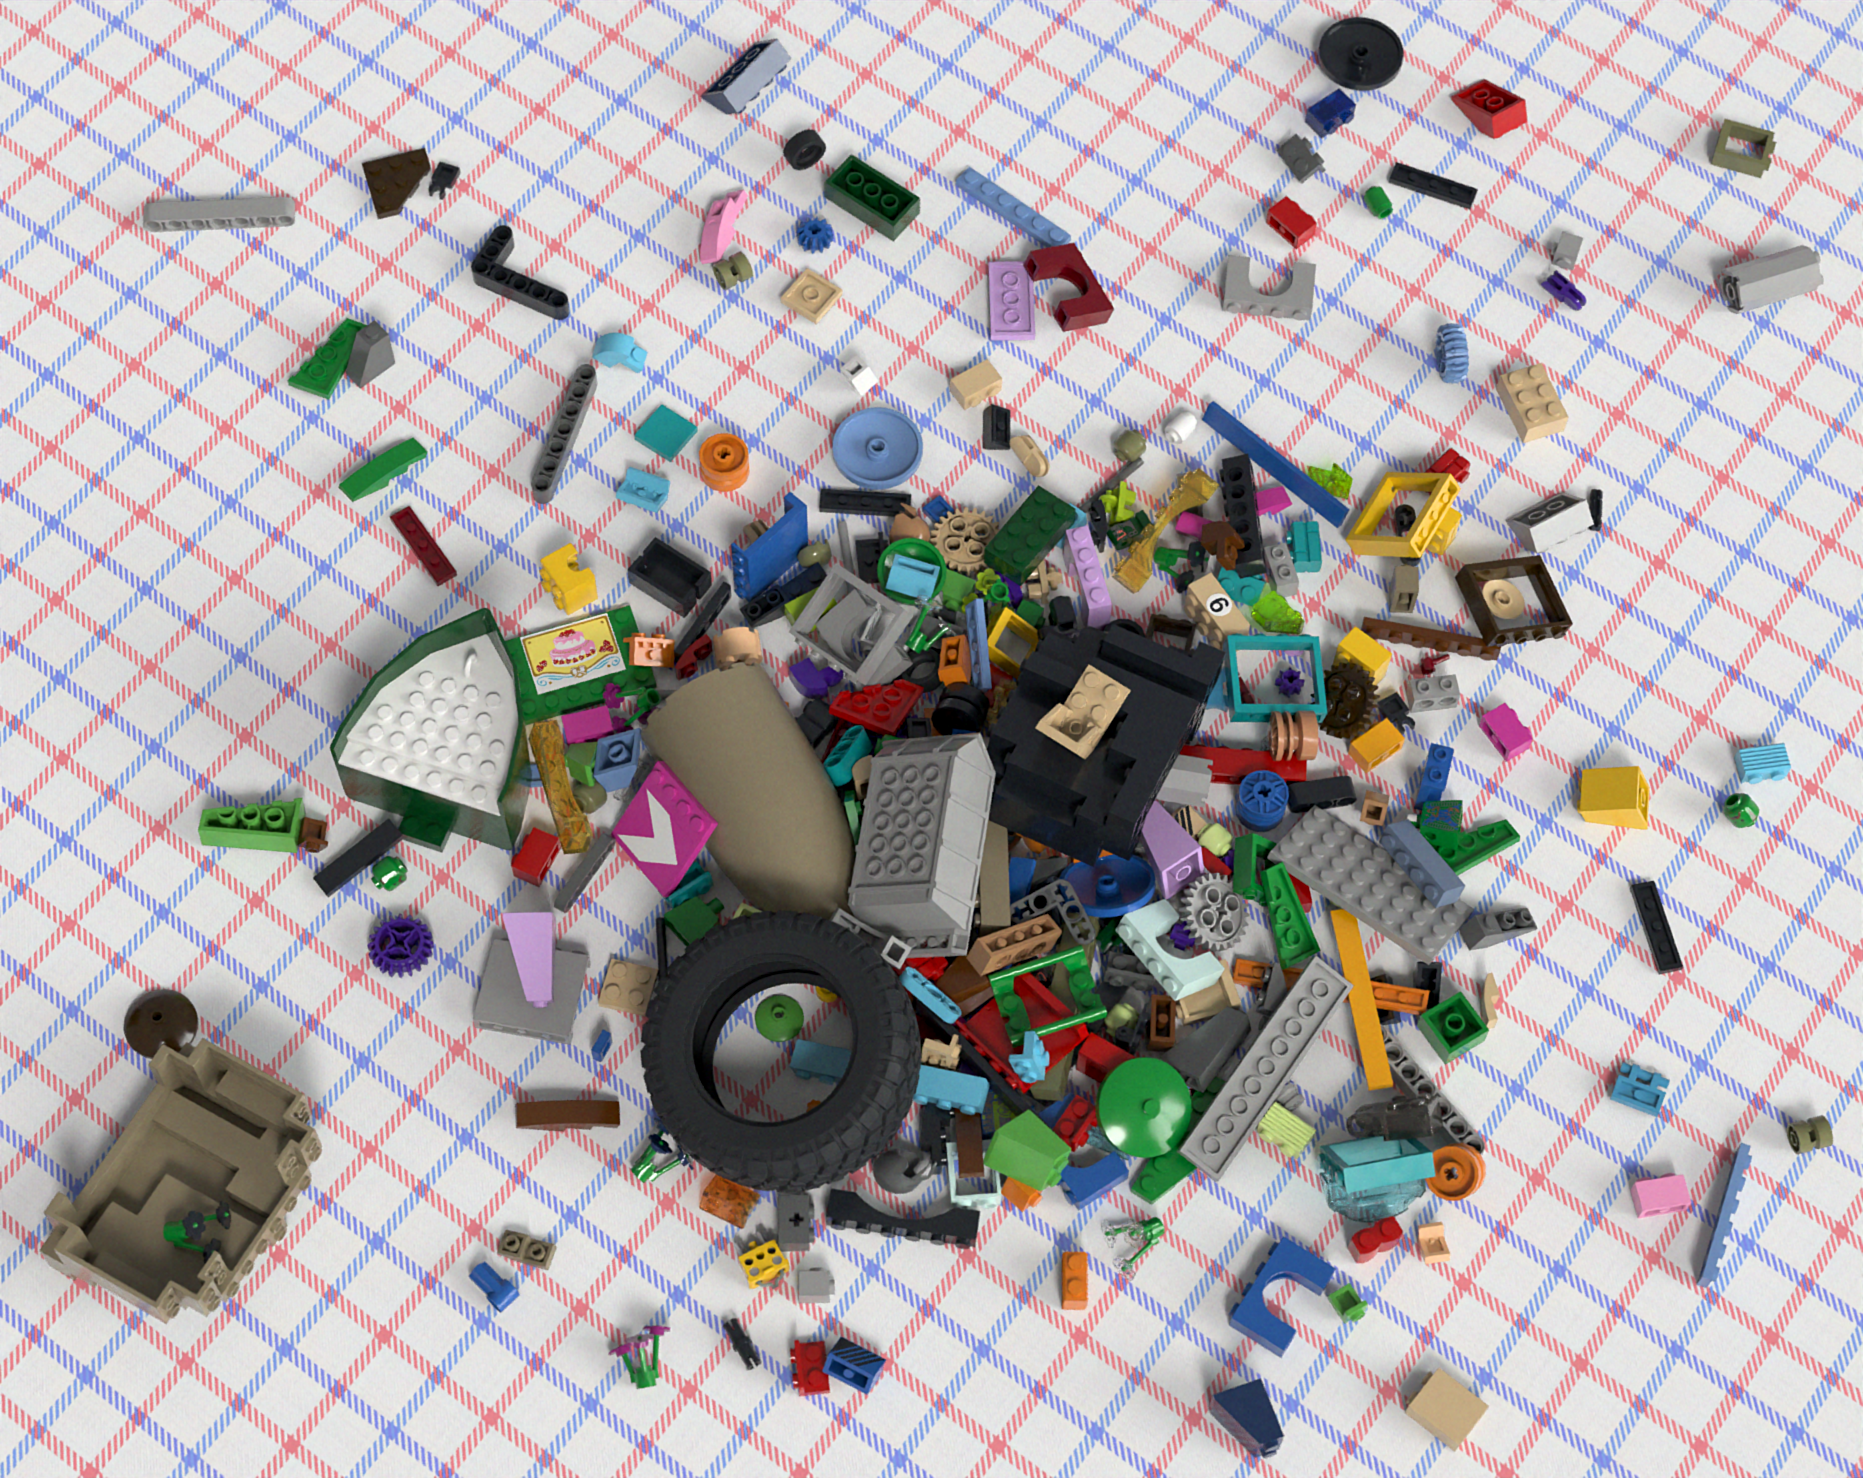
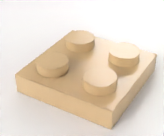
(811, 296)
(628, 987)

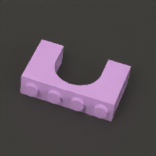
(1082, 561)

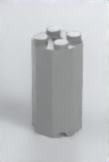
(1770, 279)
(1187, 781)

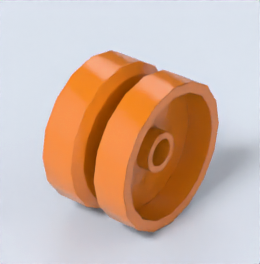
(724, 462)
(1470, 1171)

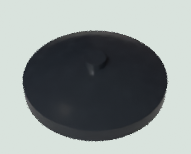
(1360, 54)

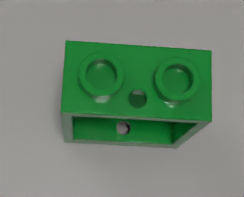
(1246, 850)

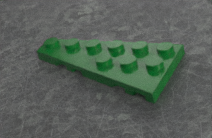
(1171, 1167)

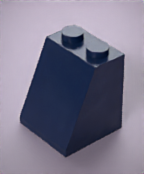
(1249, 1418)

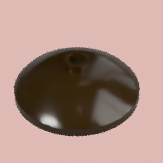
(173, 1030)

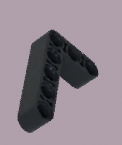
(494, 271)

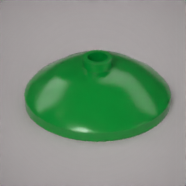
(914, 549)

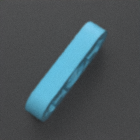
(930, 995)

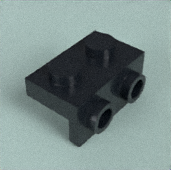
(868, 556)

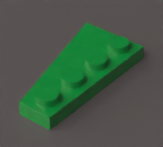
(329, 363)
(1478, 846)
(1289, 923)

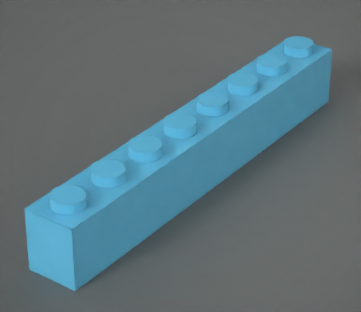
(935, 1085)

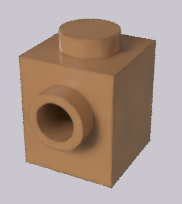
(1374, 808)

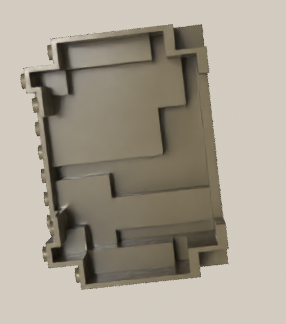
(198, 1139)

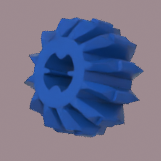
(814, 235)

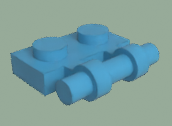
(1636, 1094)

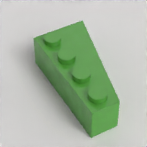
(254, 827)

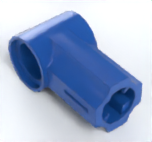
(497, 1291)

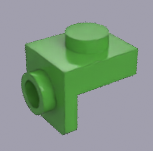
(1348, 1304)

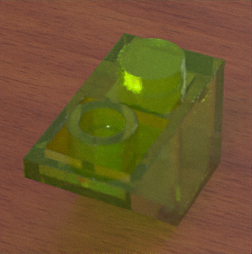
(1276, 615)

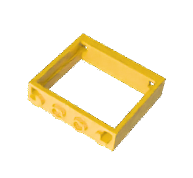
(1444, 492)

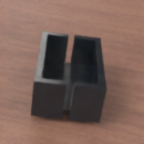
(669, 577)

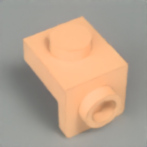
(1432, 1243)

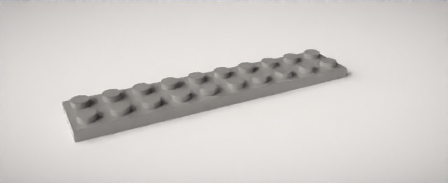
(1265, 1069)

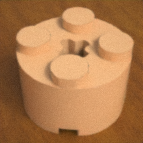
(737, 646)

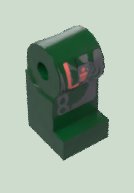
(1125, 533)

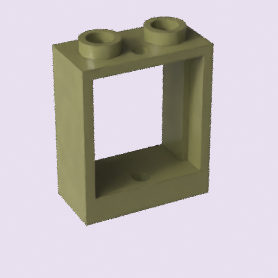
(1739, 162)

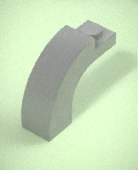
(886, 945)

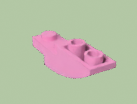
(718, 226)

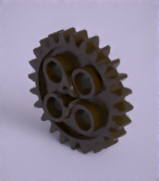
(1345, 700)

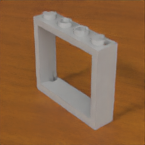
(819, 603)

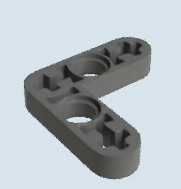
(1055, 901)

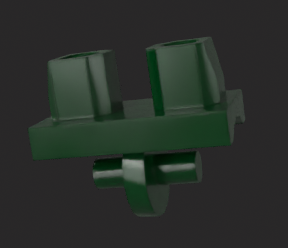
(1108, 936)

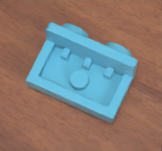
(644, 490)
(1032, 1063)

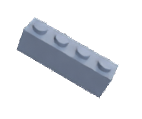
(1422, 863)

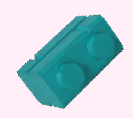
(1305, 546)

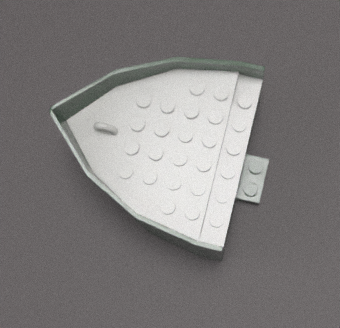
(442, 738)

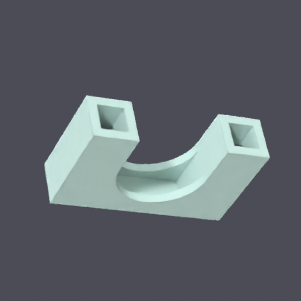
(1175, 975)

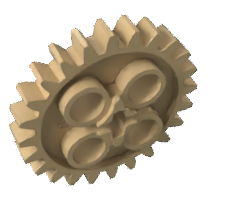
(972, 525)

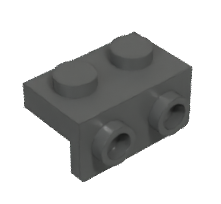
(1300, 158)

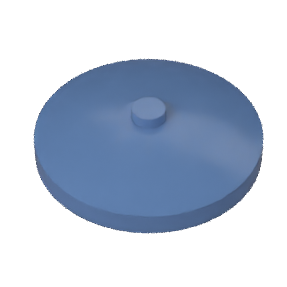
(877, 448)

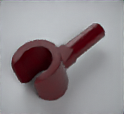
(1428, 667)

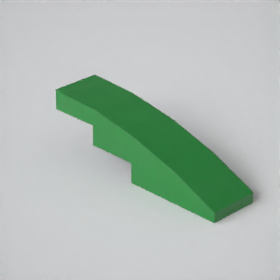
(381, 469)

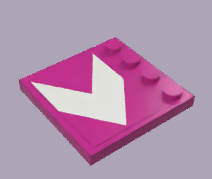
(664, 829)

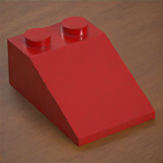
(1491, 108)

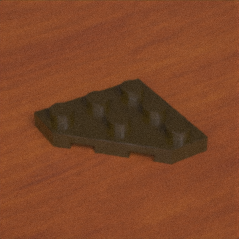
(395, 180)

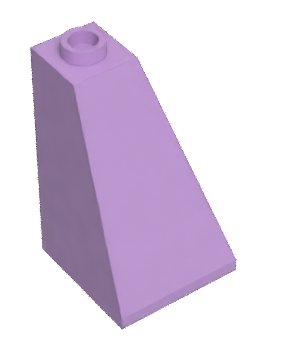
(1170, 851)
(533, 947)

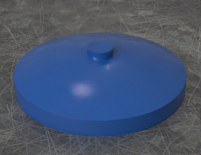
(1110, 886)

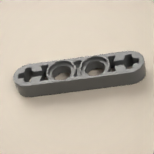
(584, 873)

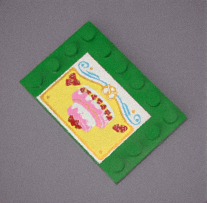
(574, 662)

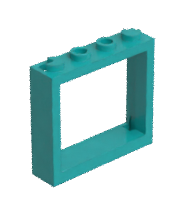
(1261, 712)
(1375, 1162)

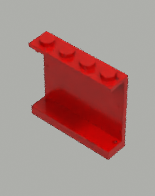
(989, 1036)

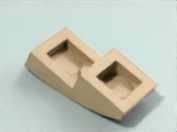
(1489, 997)

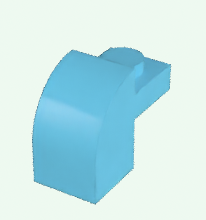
(619, 348)

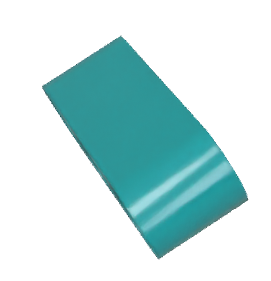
(850, 748)

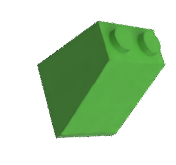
(1028, 1152)

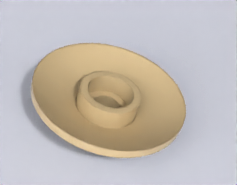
(1503, 599)

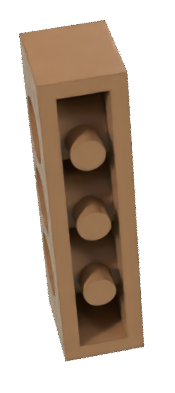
(1014, 944)

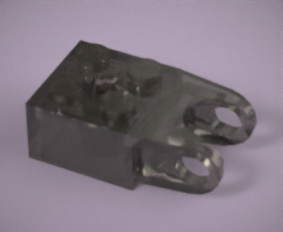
(1398, 1118)

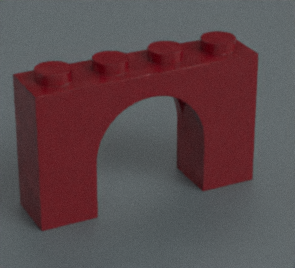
(1068, 263)

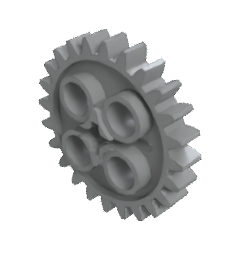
(1214, 912)

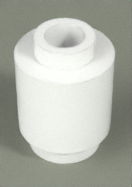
(1180, 428)

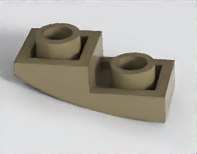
(526, 1250)

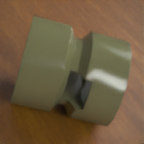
(733, 270)
(1809, 1134)

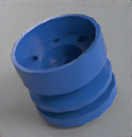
(1262, 801)

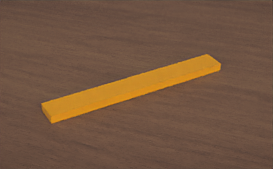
(1361, 1000)

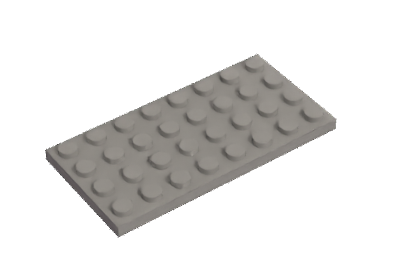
(1367, 884)

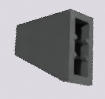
(370, 354)

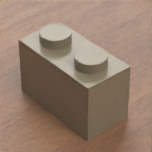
(1404, 589)

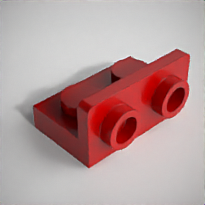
(1076, 1123)
(810, 1361)

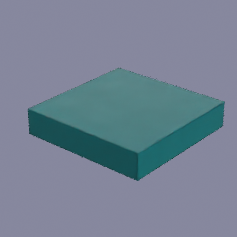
(666, 433)

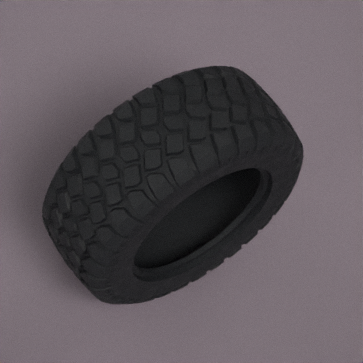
(723, 974)

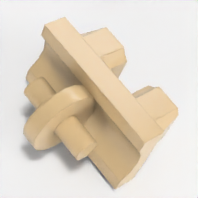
(1041, 589)

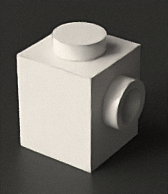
(859, 375)

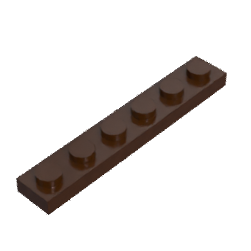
(1429, 638)

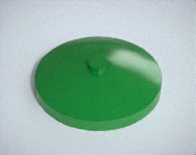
(1143, 1107)

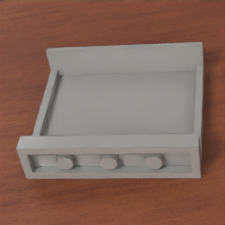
(504, 1005)

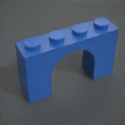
(1087, 1183)
(1286, 1262)

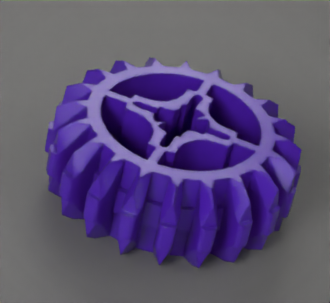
(413, 932)

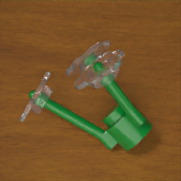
(916, 639)
(1134, 1234)

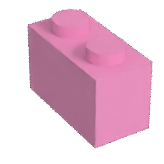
(1660, 1195)

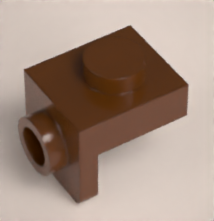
(312, 835)

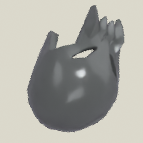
(896, 1172)

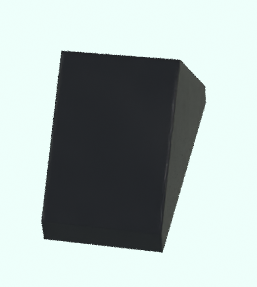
(1428, 978)

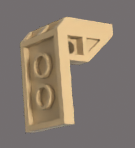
(1085, 713)

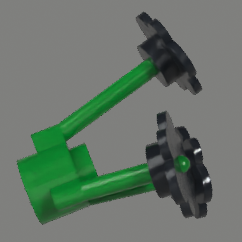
(1168, 557)
(194, 1226)

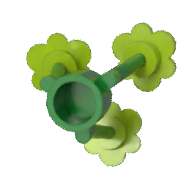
(992, 588)

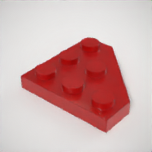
(878, 706)

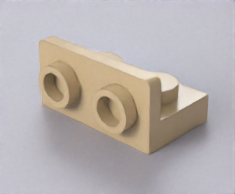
(941, 1056)

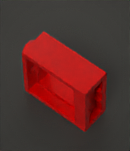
(1099, 1057)

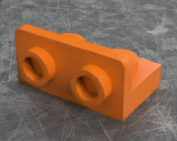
(650, 651)

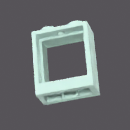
(967, 1201)

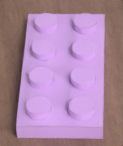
(1011, 301)

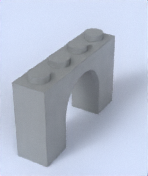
(1243, 298)
(838, 630)

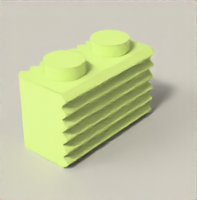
(1285, 1131)

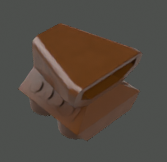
(965, 985)

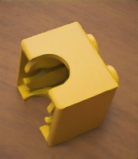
(566, 582)

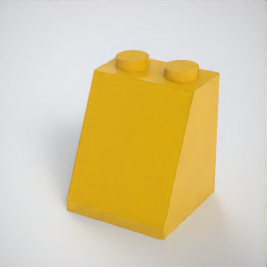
(1614, 797)

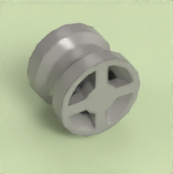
(1290, 1098)

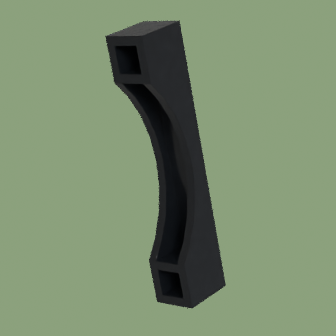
(850, 1211)

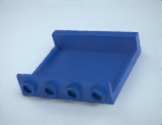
(772, 552)

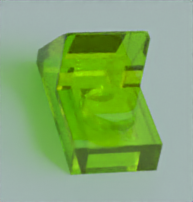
(1335, 482)

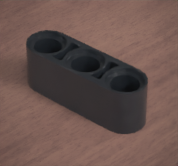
(1322, 792)

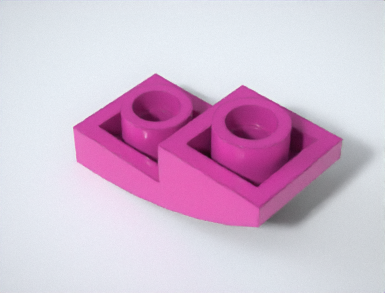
(1273, 500)

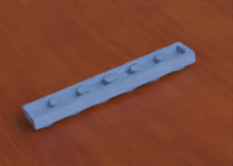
(1012, 209)
(1722, 1225)

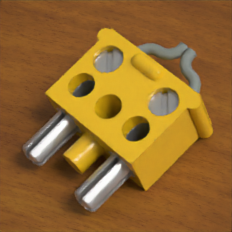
(762, 1270)

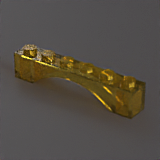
(1137, 567)
(569, 820)

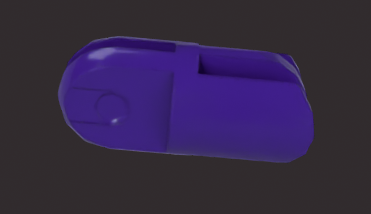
(1564, 291)

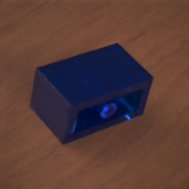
(1330, 113)

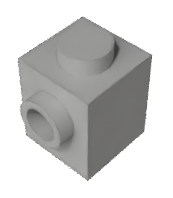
(1566, 250)
(815, 1286)

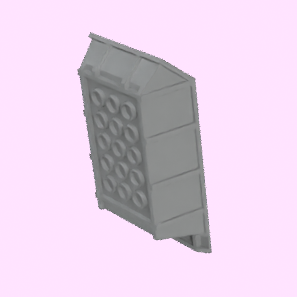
(923, 841)

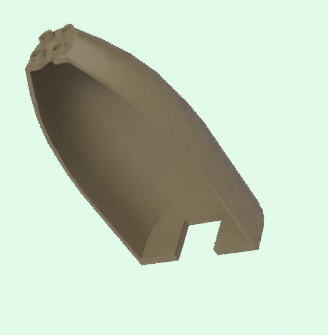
(758, 776)

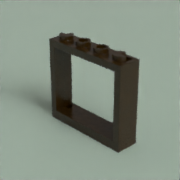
(1510, 568)

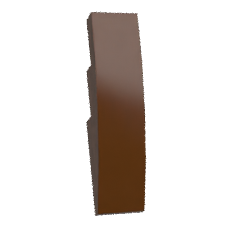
(565, 1114)
(969, 1144)

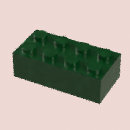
(872, 197)
(1029, 535)

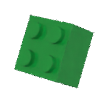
(1452, 1027)

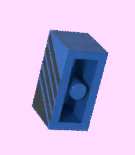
(854, 1365)

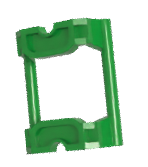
(1080, 984)

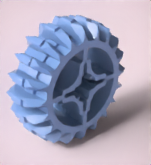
(1452, 353)

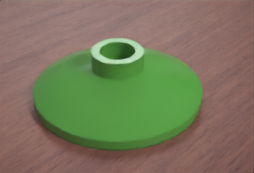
(779, 1028)

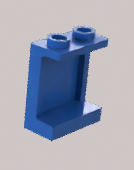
(1434, 774)

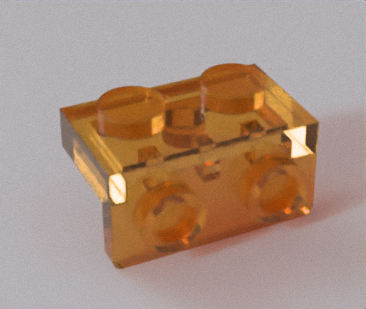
(729, 1201)

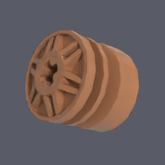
(1294, 735)

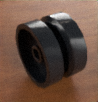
(960, 708)

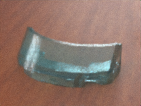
(1372, 1203)

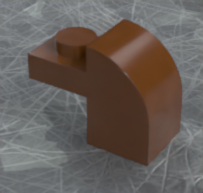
(1222, 541)

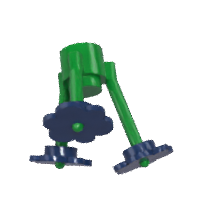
(645, 1167)

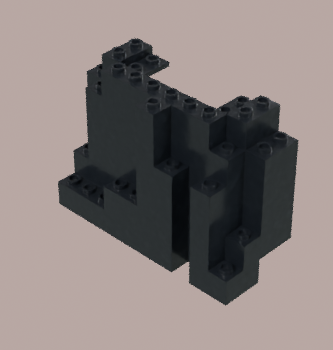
(1101, 799)

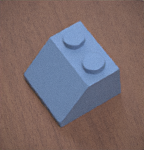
(617, 759)

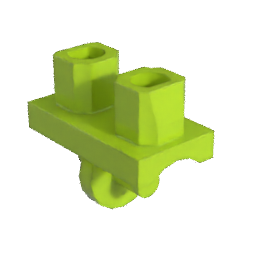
(1115, 502)

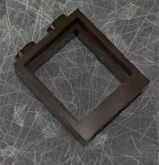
(1171, 626)

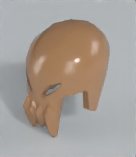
(909, 525)

